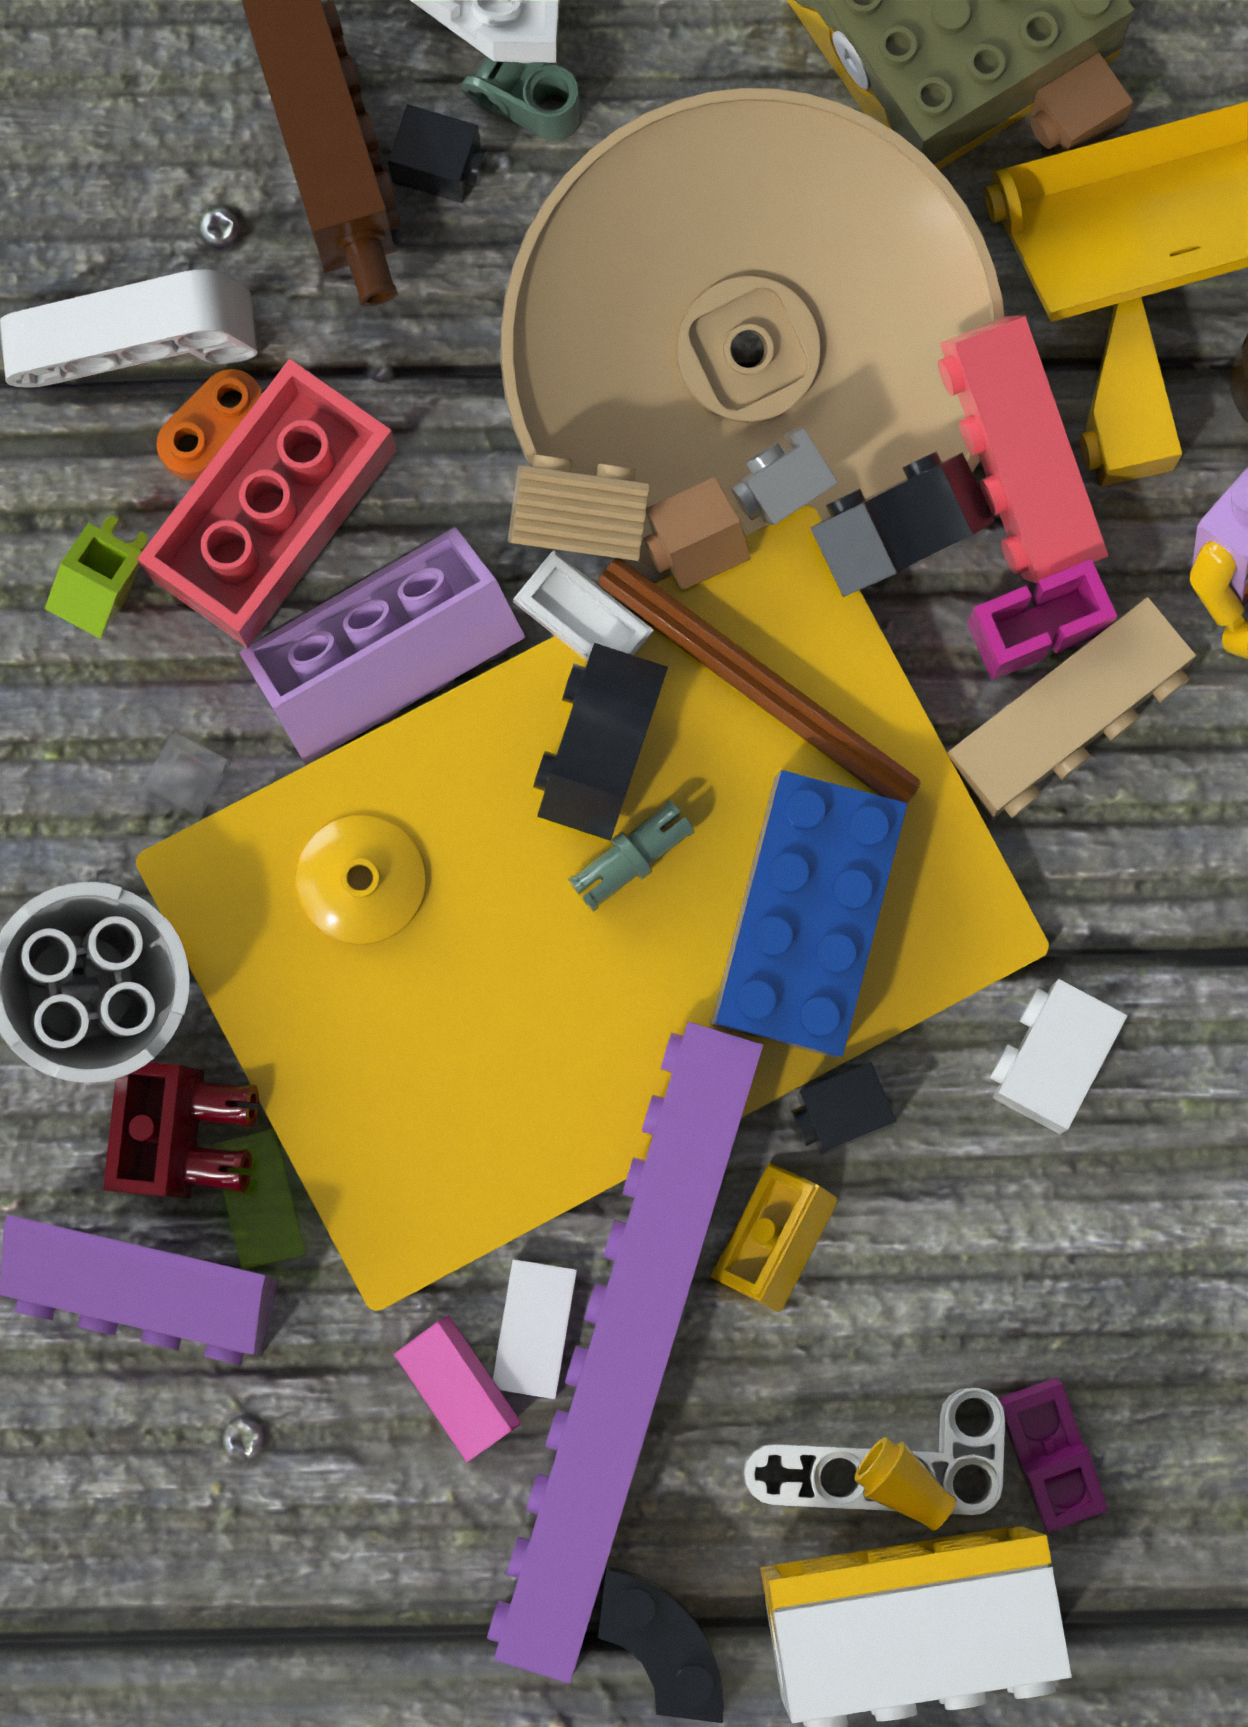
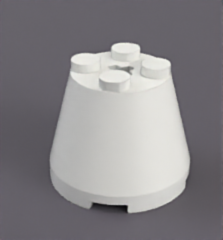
(119, 943)

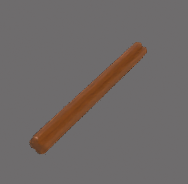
(757, 682)

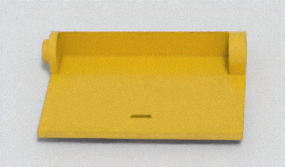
(1130, 212)

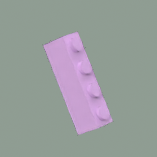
(382, 645)

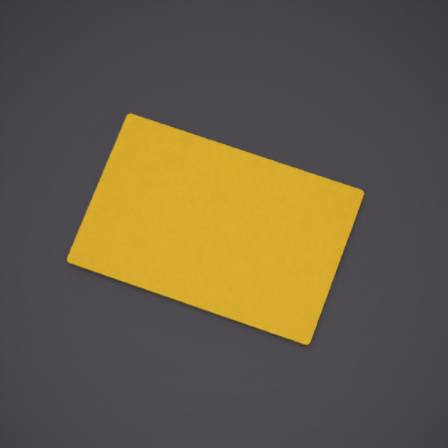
(509, 1031)

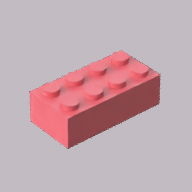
(268, 503)

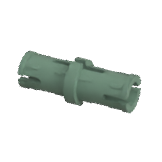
(631, 855)

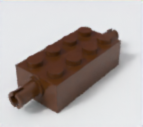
(328, 139)

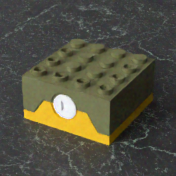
(958, 68)

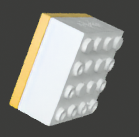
(916, 1626)

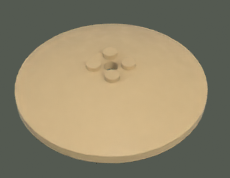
(729, 222)

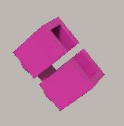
(1066, 613)

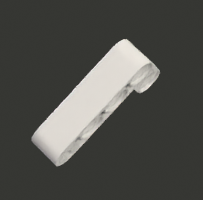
(129, 327)
(954, 1453)

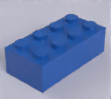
(809, 914)

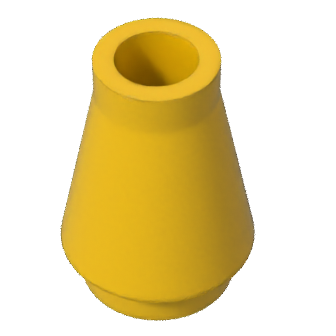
(904, 1484)

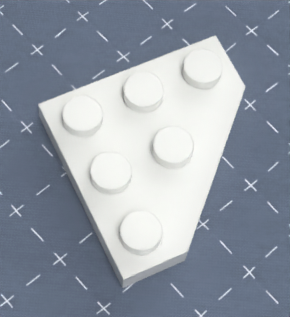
(502, 28)

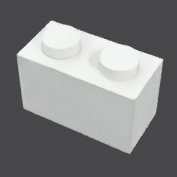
(1057, 1056)

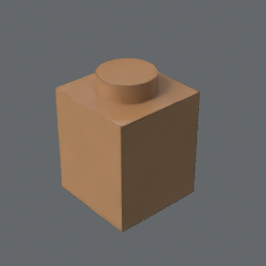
(1080, 106)
(695, 534)

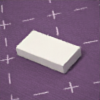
(579, 610)
(534, 1329)

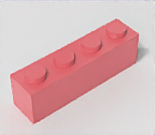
(1021, 448)

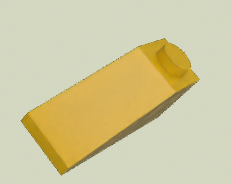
(1130, 415)

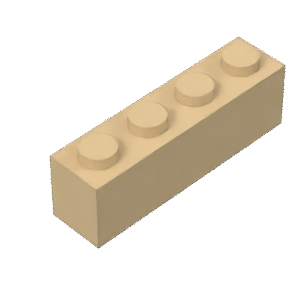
(1070, 709)

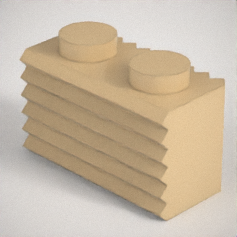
(578, 510)

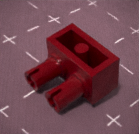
(157, 1132)

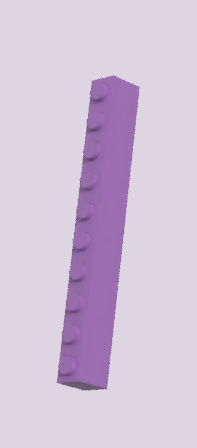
(627, 1352)

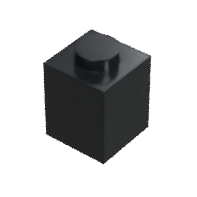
(437, 154)
(843, 1109)

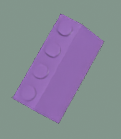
(135, 1287)

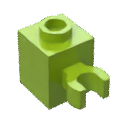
(95, 577)

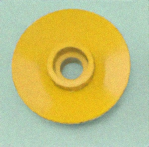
(361, 914)

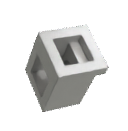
(783, 479)

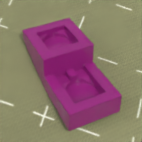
(1052, 1455)

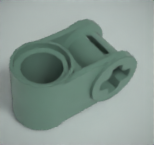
(518, 88)

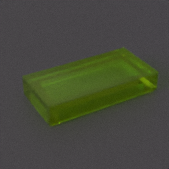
(264, 1214)

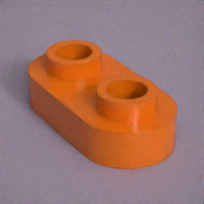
(207, 420)

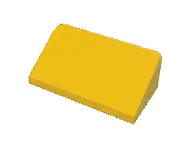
(774, 1237)

